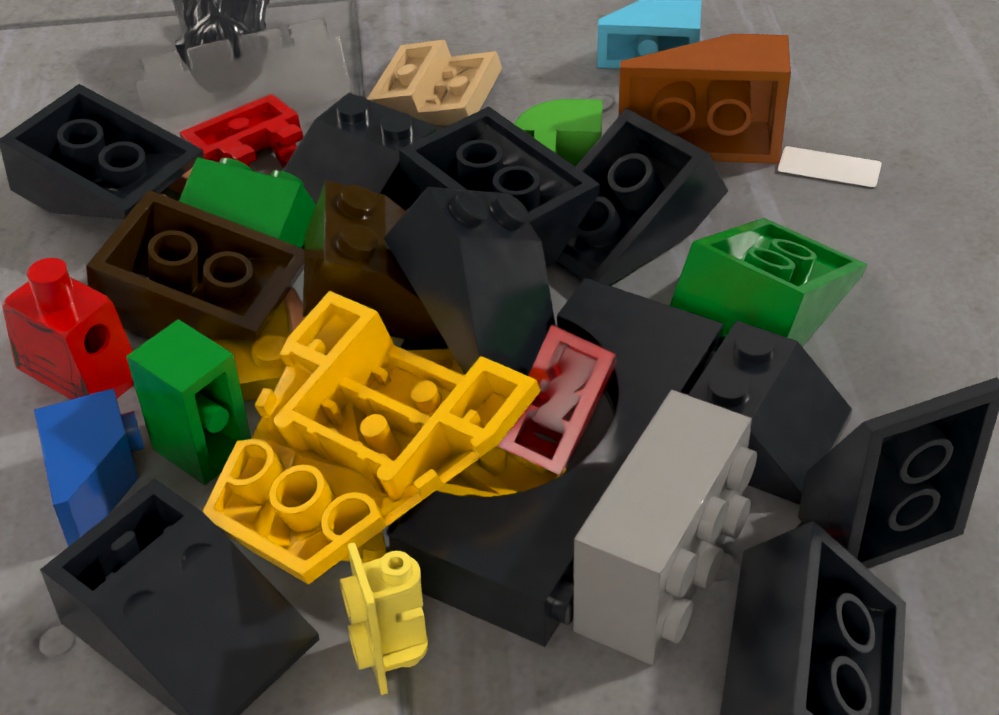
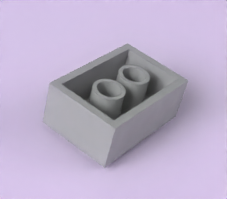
(662, 527)

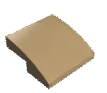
(434, 85)

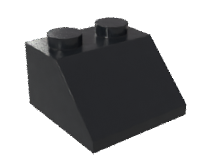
(787, 396)

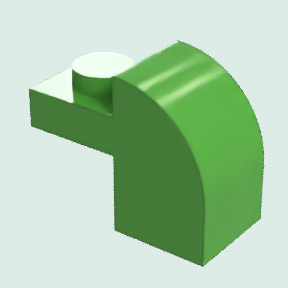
(565, 126)

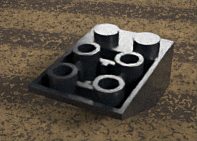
(176, 606)

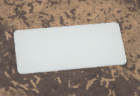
(830, 166)

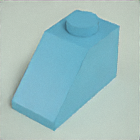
(647, 29)

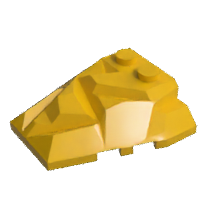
(355, 439)

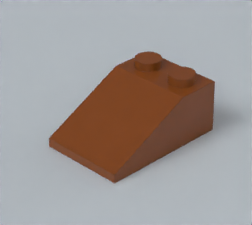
(715, 94)

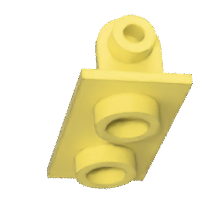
(385, 613)

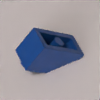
(87, 458)

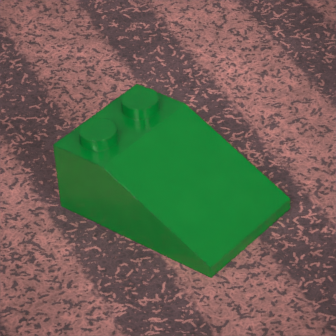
(765, 279)

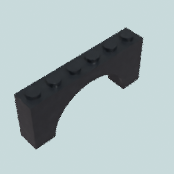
(515, 552)

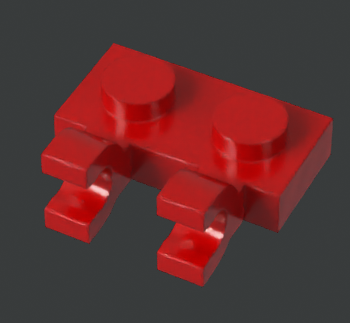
(248, 129)

